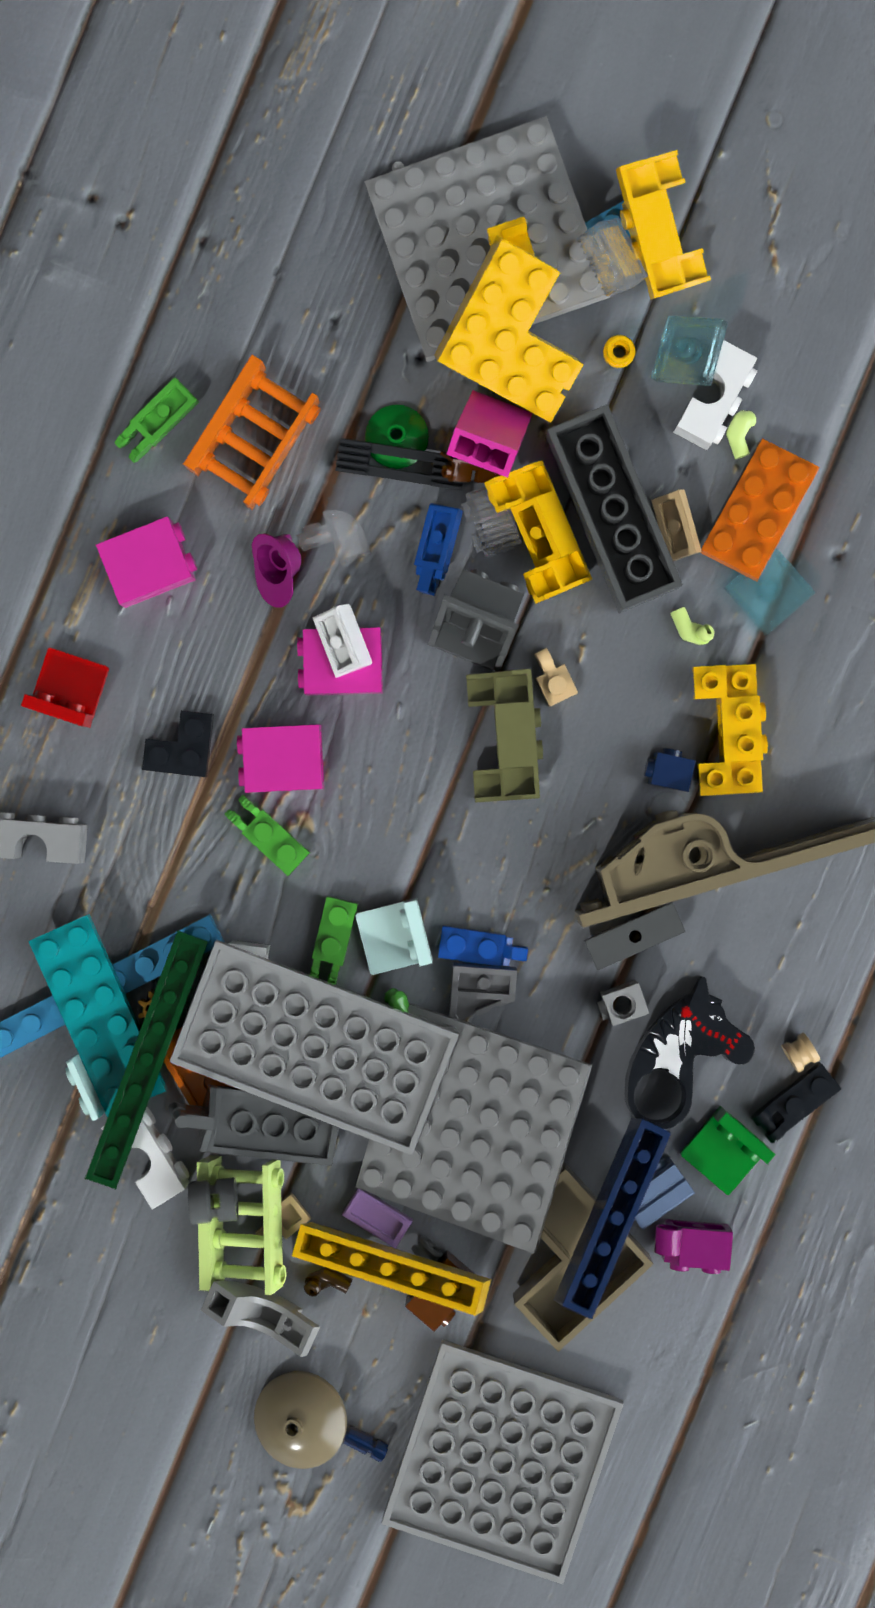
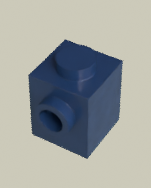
(670, 770)

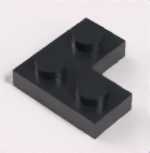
(188, 754)

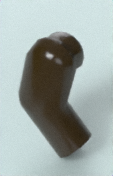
(325, 1278)

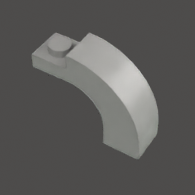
(248, 1306)

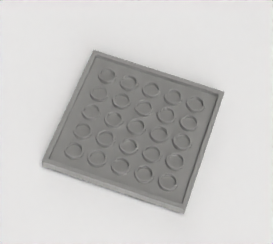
(439, 217)
(489, 1137)
(502, 1461)

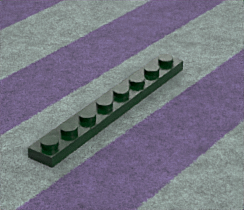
(146, 1060)

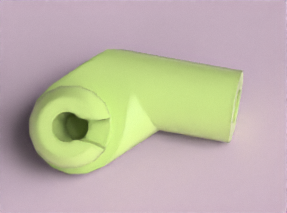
(737, 431)
(691, 631)

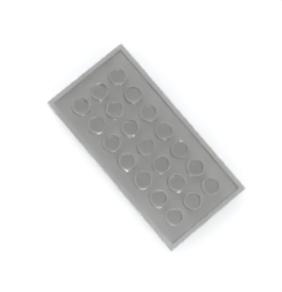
(314, 1047)

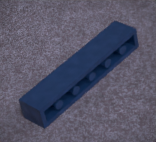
(612, 1217)

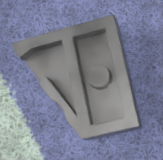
(480, 988)

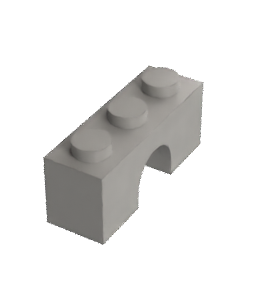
(63, 839)

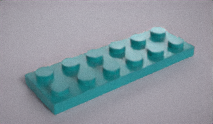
(91, 1004)

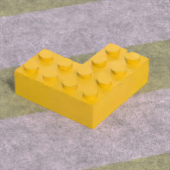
(492, 334)

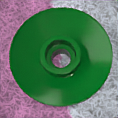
(397, 417)

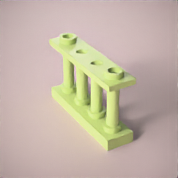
(213, 1237)

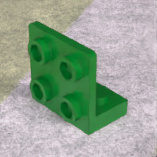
(725, 1150)

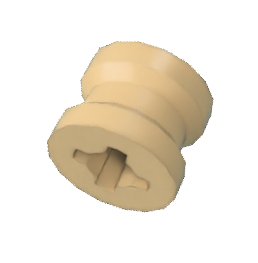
(800, 1052)

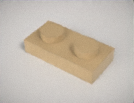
(676, 524)

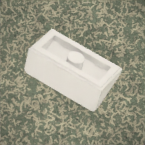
(342, 640)

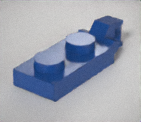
(436, 546)
(479, 947)

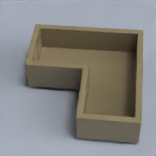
(561, 1232)

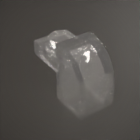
(342, 530)

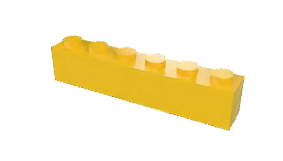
(392, 1268)

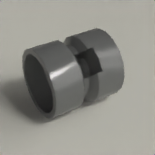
(202, 1204)

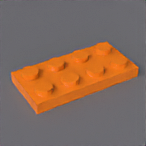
(759, 510)

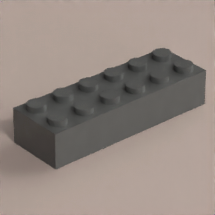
(613, 509)

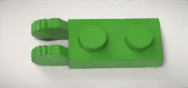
(158, 418)
(269, 837)
(333, 936)

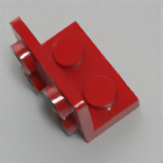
(68, 688)

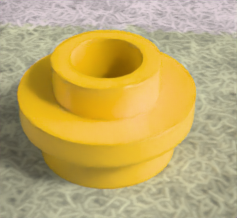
(623, 342)

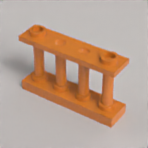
(220, 432)

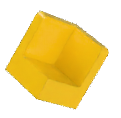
(514, 232)

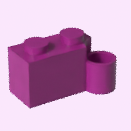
(694, 1245)

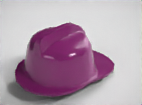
(275, 565)

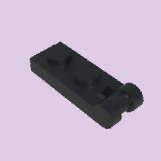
(796, 1102)

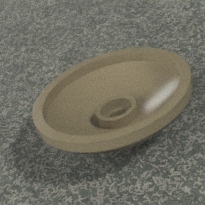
(312, 1407)

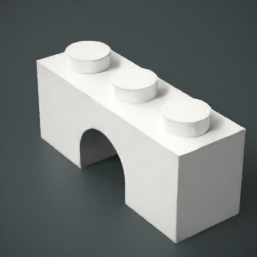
(702, 421)
(165, 1175)

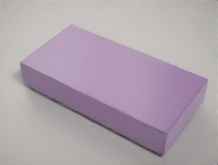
(377, 1217)

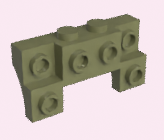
(515, 735)

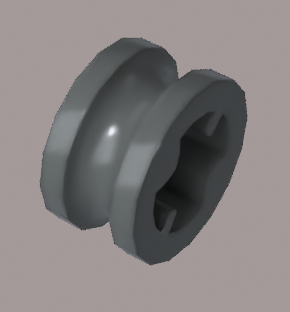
(427, 1249)

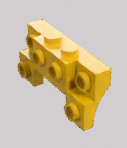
(653, 227)
(543, 528)
(738, 729)

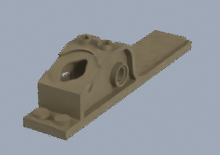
(671, 876)

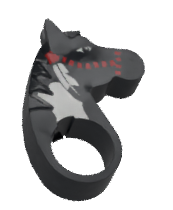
(683, 1031)

